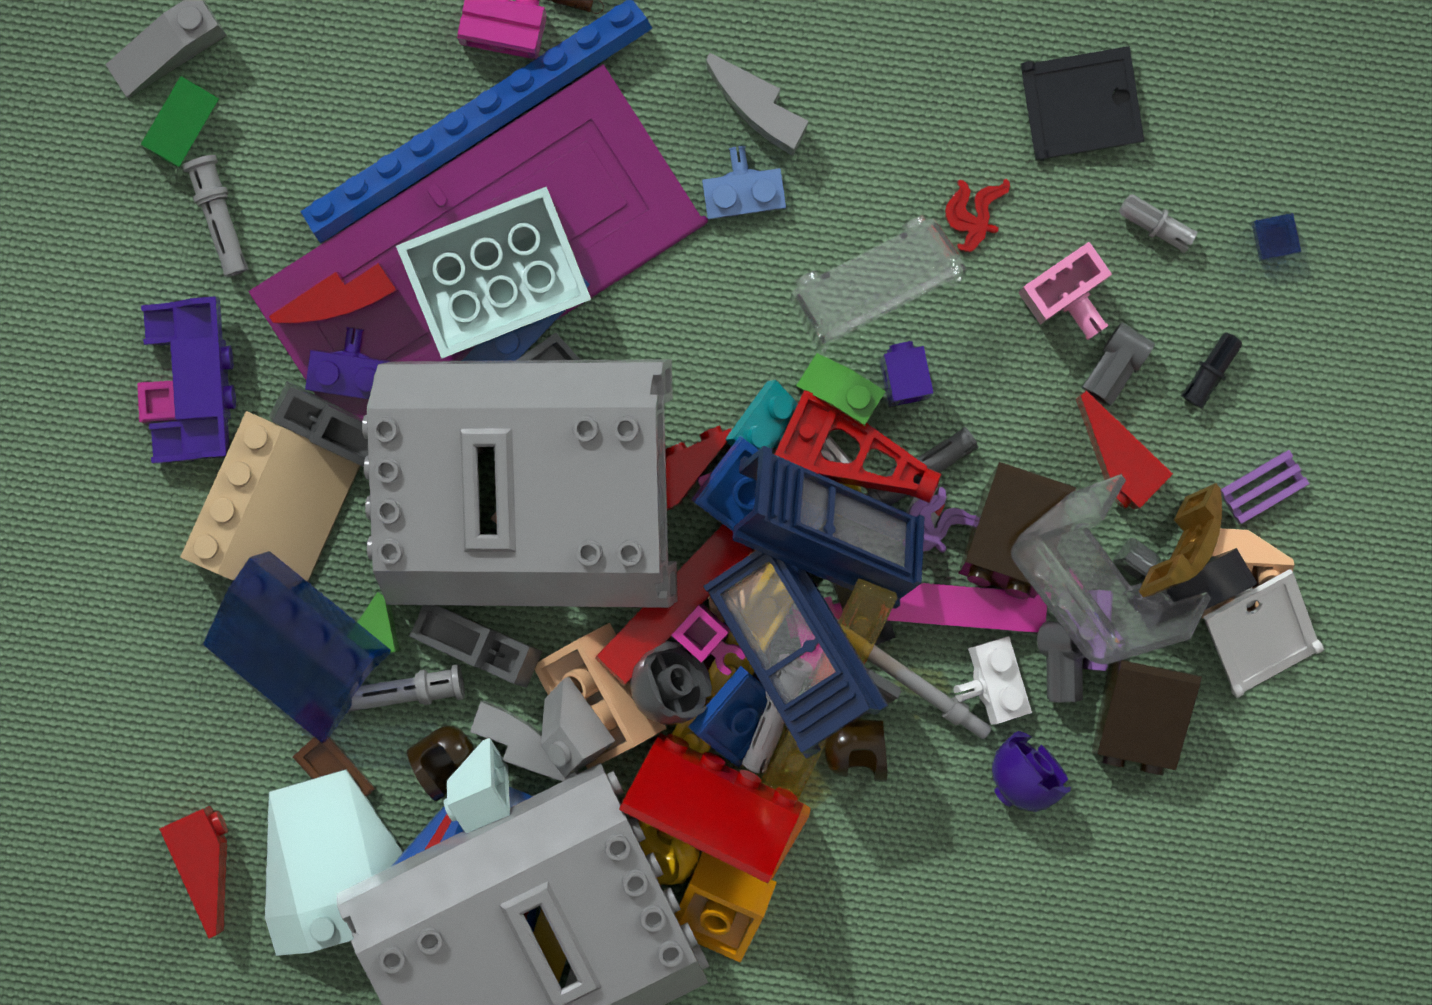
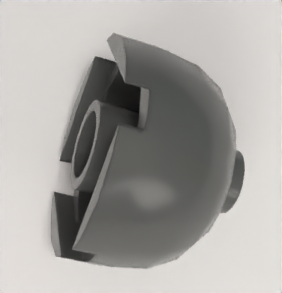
(670, 684)

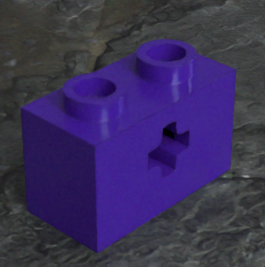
(905, 374)

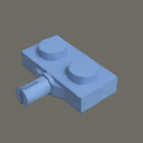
(743, 190)

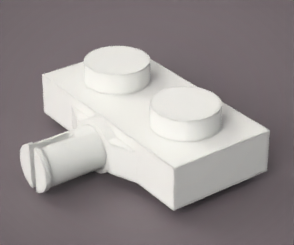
(996, 681)

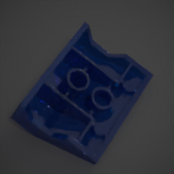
(293, 644)

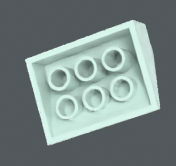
(493, 272)

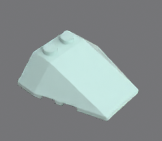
(318, 845)

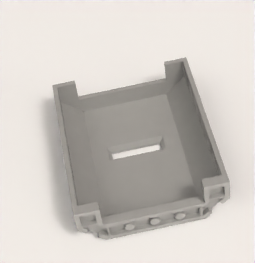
(572, 482)
(456, 927)

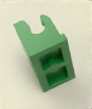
(179, 122)

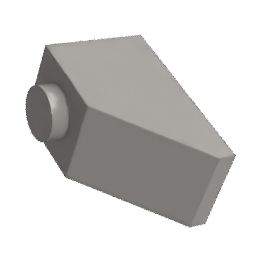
(572, 729)

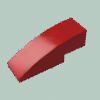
(336, 297)

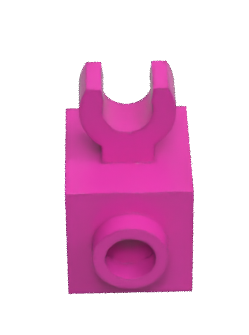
(704, 635)

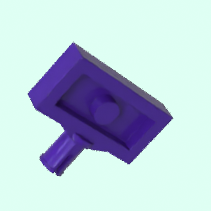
(343, 371)

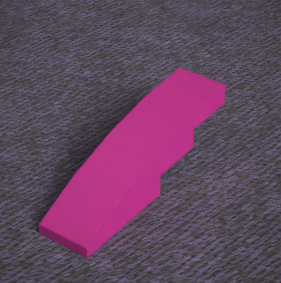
(970, 608)

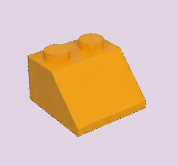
(724, 906)

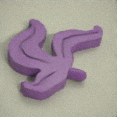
(949, 517)

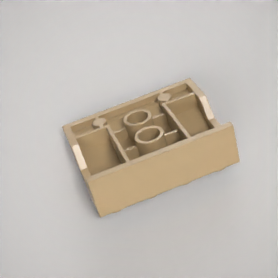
(272, 497)

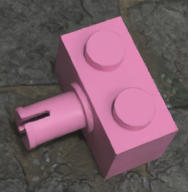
(1068, 288)

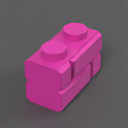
(503, 26)

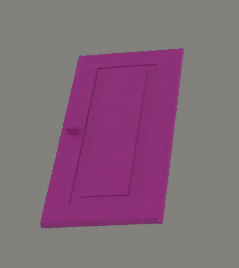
(602, 176)

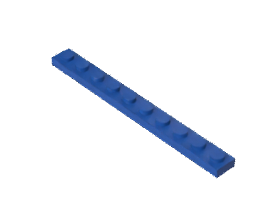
(476, 120)

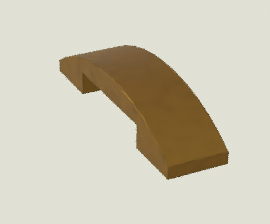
(1201, 523)

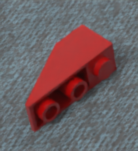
(689, 463)

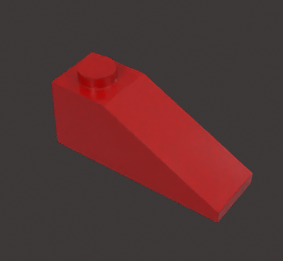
(1122, 454)
(200, 857)

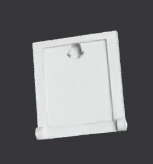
(1266, 639)

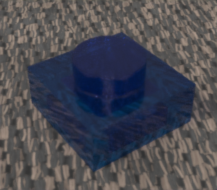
(1276, 237)

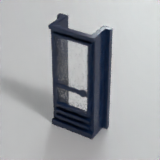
(829, 527)
(795, 648)

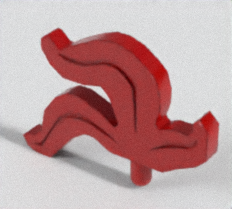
(964, 221)

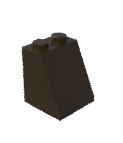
(1006, 509)
(1144, 716)

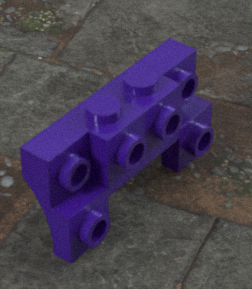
(199, 379)

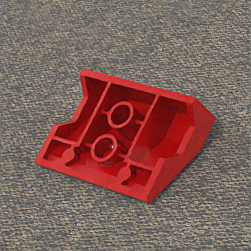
(713, 806)

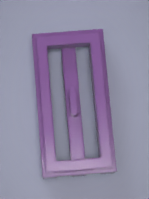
(1292, 470)

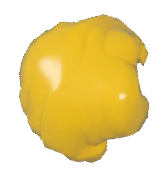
(673, 855)

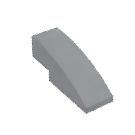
(756, 104)
(522, 739)

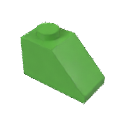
(841, 388)

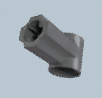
(1122, 356)
(1062, 663)

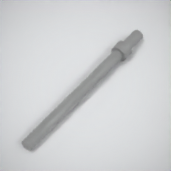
(951, 708)

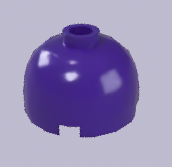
(1027, 776)

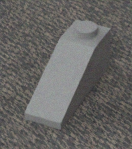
(165, 45)

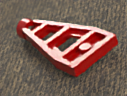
(808, 434)

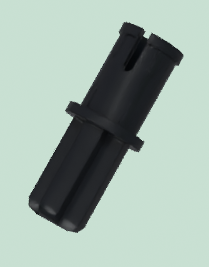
(1212, 370)

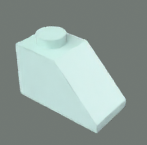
(479, 789)

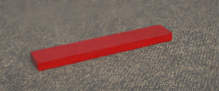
(657, 624)

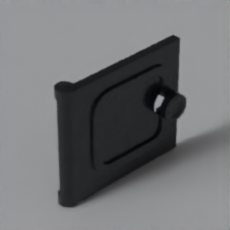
(1074, 105)

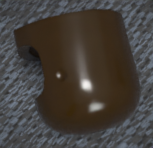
(858, 745)
(438, 758)

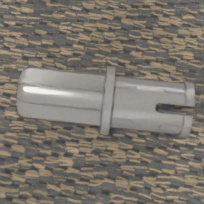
(1157, 222)

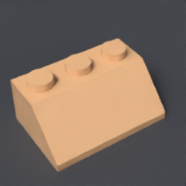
(601, 690)

